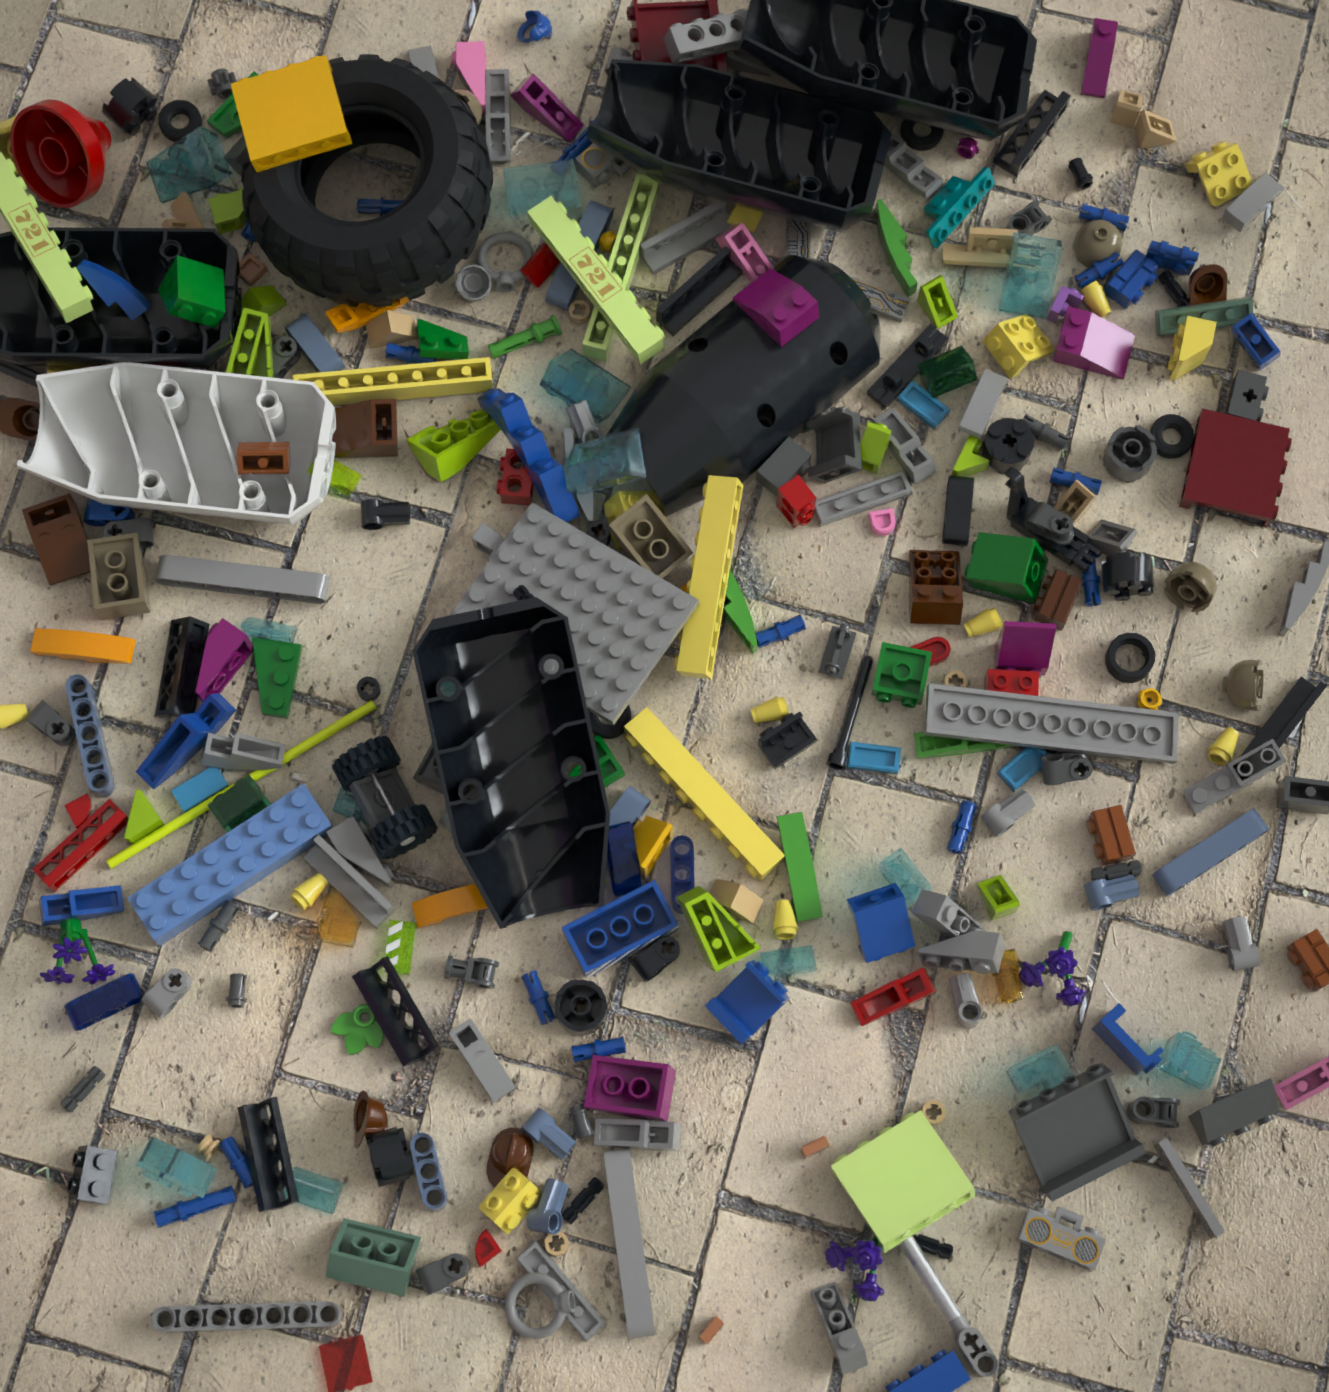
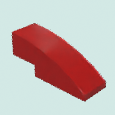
(893, 996)

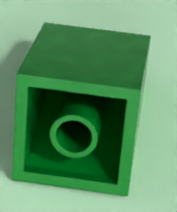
(194, 291)
(1007, 566)

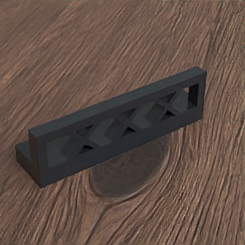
(1035, 135)
(697, 292)
(185, 667)
(1287, 714)
(392, 1015)
(265, 1156)

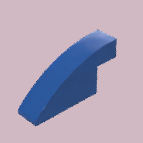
(185, 740)

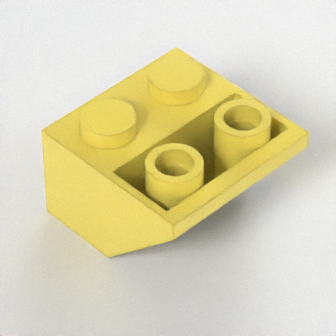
(1190, 345)

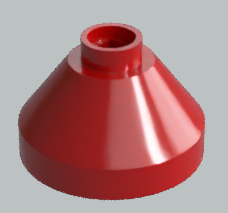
(60, 152)

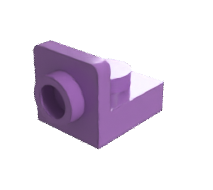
(1065, 298)

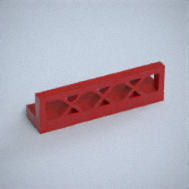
(85, 850)

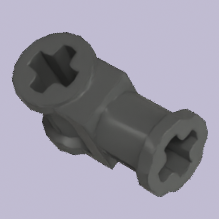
(472, 971)

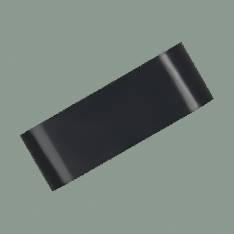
(958, 510)

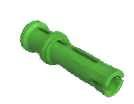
(535, 333)

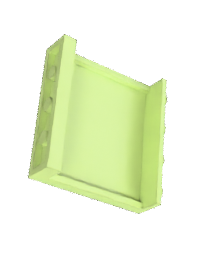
(903, 1180)

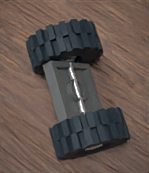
(383, 798)

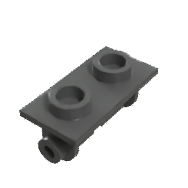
(837, 651)

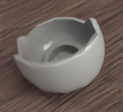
(473, 283)

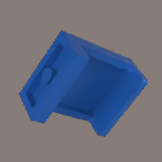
(881, 922)
(1123, 1044)

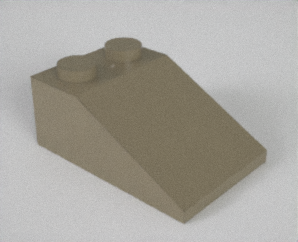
(649, 538)
(118, 576)

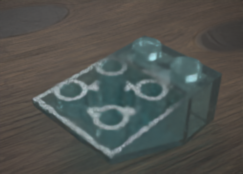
(189, 165)
(1030, 275)

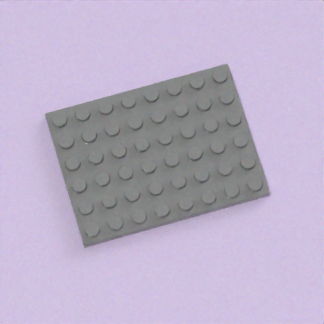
(614, 607)

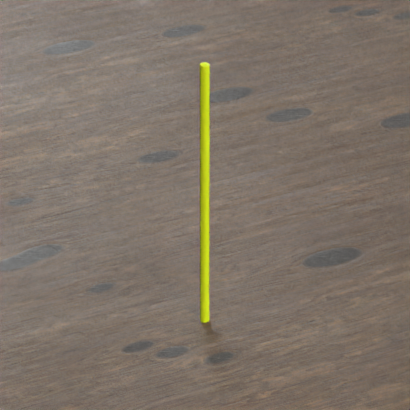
(256, 775)

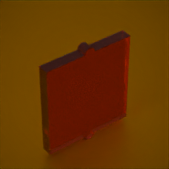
(345, 1363)

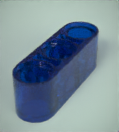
(623, 859)
(680, 862)
(104, 1002)

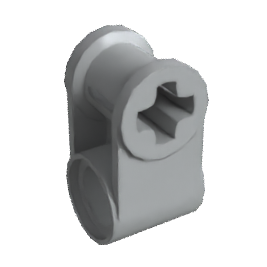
(165, 994)

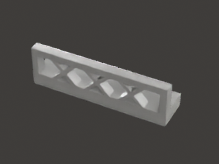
(684, 237)
(349, 882)

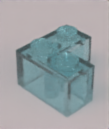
(901, 870)
(1189, 1061)
(1044, 1067)
(173, 1166)

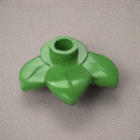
(357, 1032)

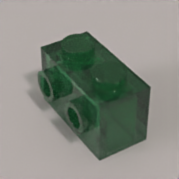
(947, 371)
(239, 803)

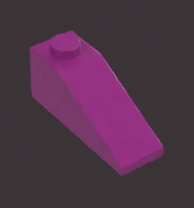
(1099, 57)
(545, 107)

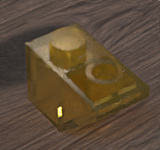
(340, 923)

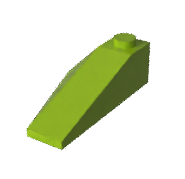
(453, 446)

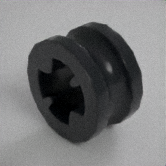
(372, 682)

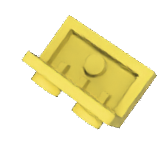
(510, 1200)

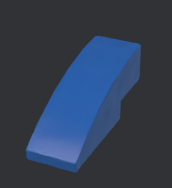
(114, 289)
(81, 904)

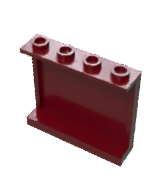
(653, 21)
(1236, 465)

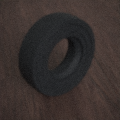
(174, 108)
(917, 142)
(1182, 426)
(610, 731)

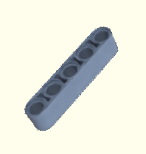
(592, 224)
(91, 747)
(1210, 852)

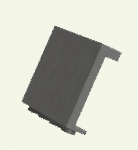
(1075, 1132)

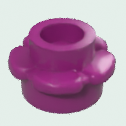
(967, 147)

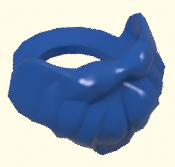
(542, 27)

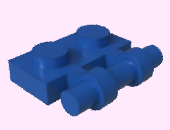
(1171, 257)

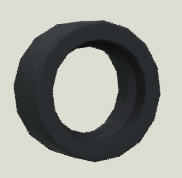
(1138, 641)

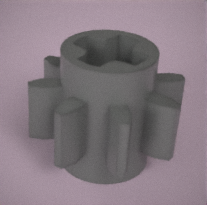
(221, 83)

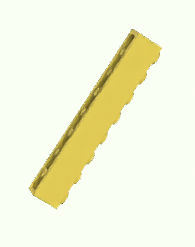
(403, 381)
(709, 576)
(704, 794)

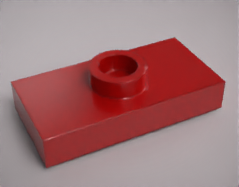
(540, 265)

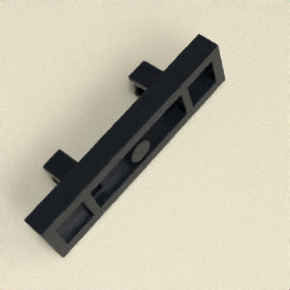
(905, 368)

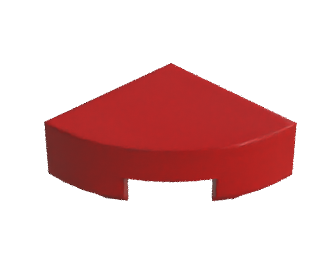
(79, 809)
(486, 1248)

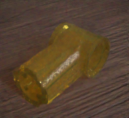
(1008, 979)

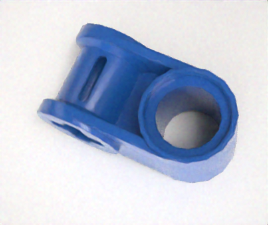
(101, 514)

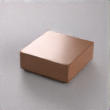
(251, 269)
(814, 1147)
(711, 1330)

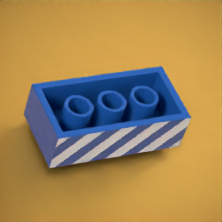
(620, 929)

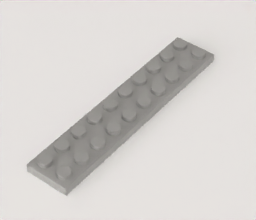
(1051, 723)

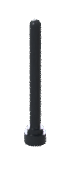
(838, 757)

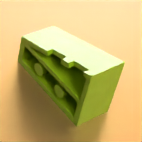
(252, 346)
(715, 931)

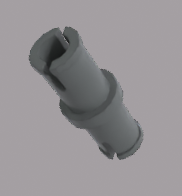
(1045, 432)
(219, 926)

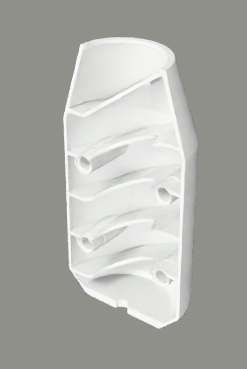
(173, 439)

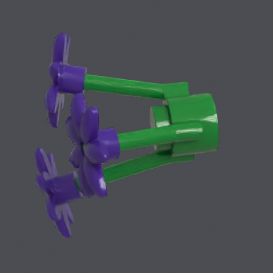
(69, 947)

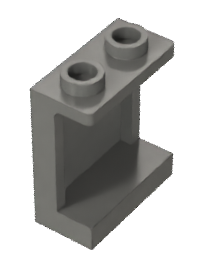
(836, 445)

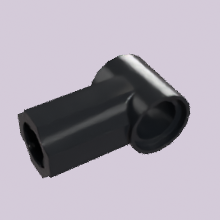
(378, 514)

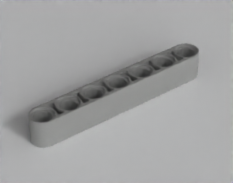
(242, 579)
(629, 1243)
(235, 1311)

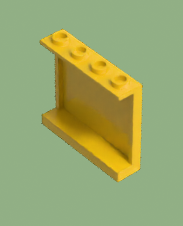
(290, 113)

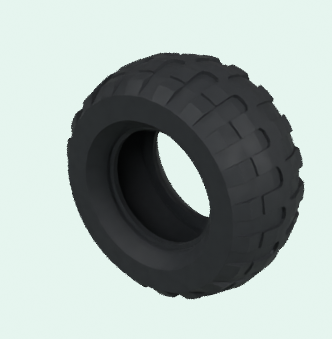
(414, 241)

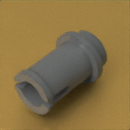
(237, 990)
(581, 1121)

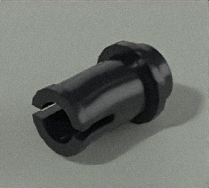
(1080, 173)

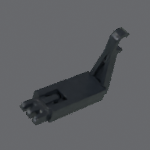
(1021, 507)

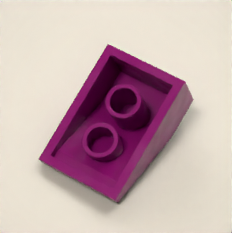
(778, 306)
(1093, 344)
(1024, 646)
(222, 658)
(630, 1088)

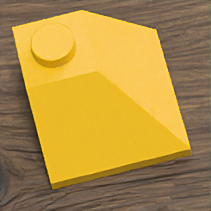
(651, 840)

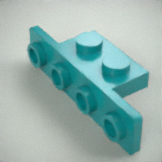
(954, 203)

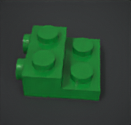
(901, 674)

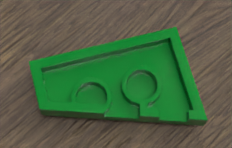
(226, 118)
(276, 674)

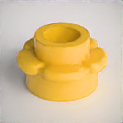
(607, 241)
(1154, 695)

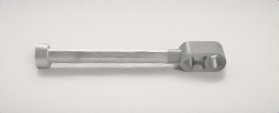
(949, 1309)

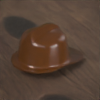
(1208, 284)
(19, 418)
(368, 1117)
(508, 1151)

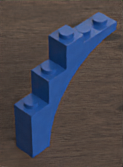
(529, 443)

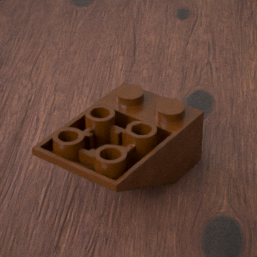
(366, 429)
(59, 538)
(935, 587)

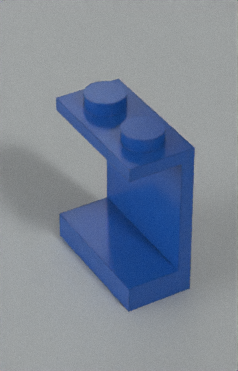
(748, 1001)

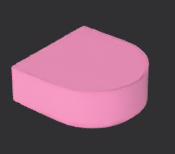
(882, 521)

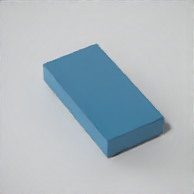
(923, 405)
(874, 758)
(1022, 767)
(199, 788)

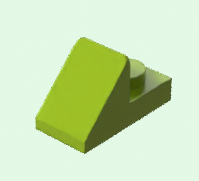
(968, 461)

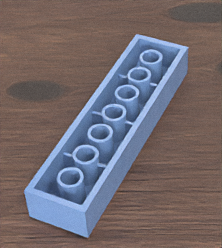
(230, 865)

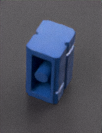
(1131, 279)
(1255, 341)

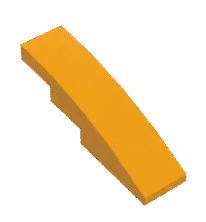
(83, 646)

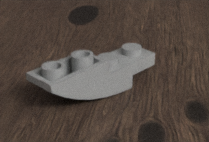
(1234, 776)

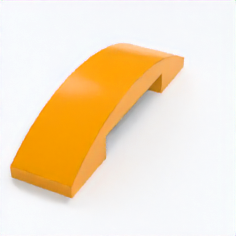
(349, 318)
(448, 905)

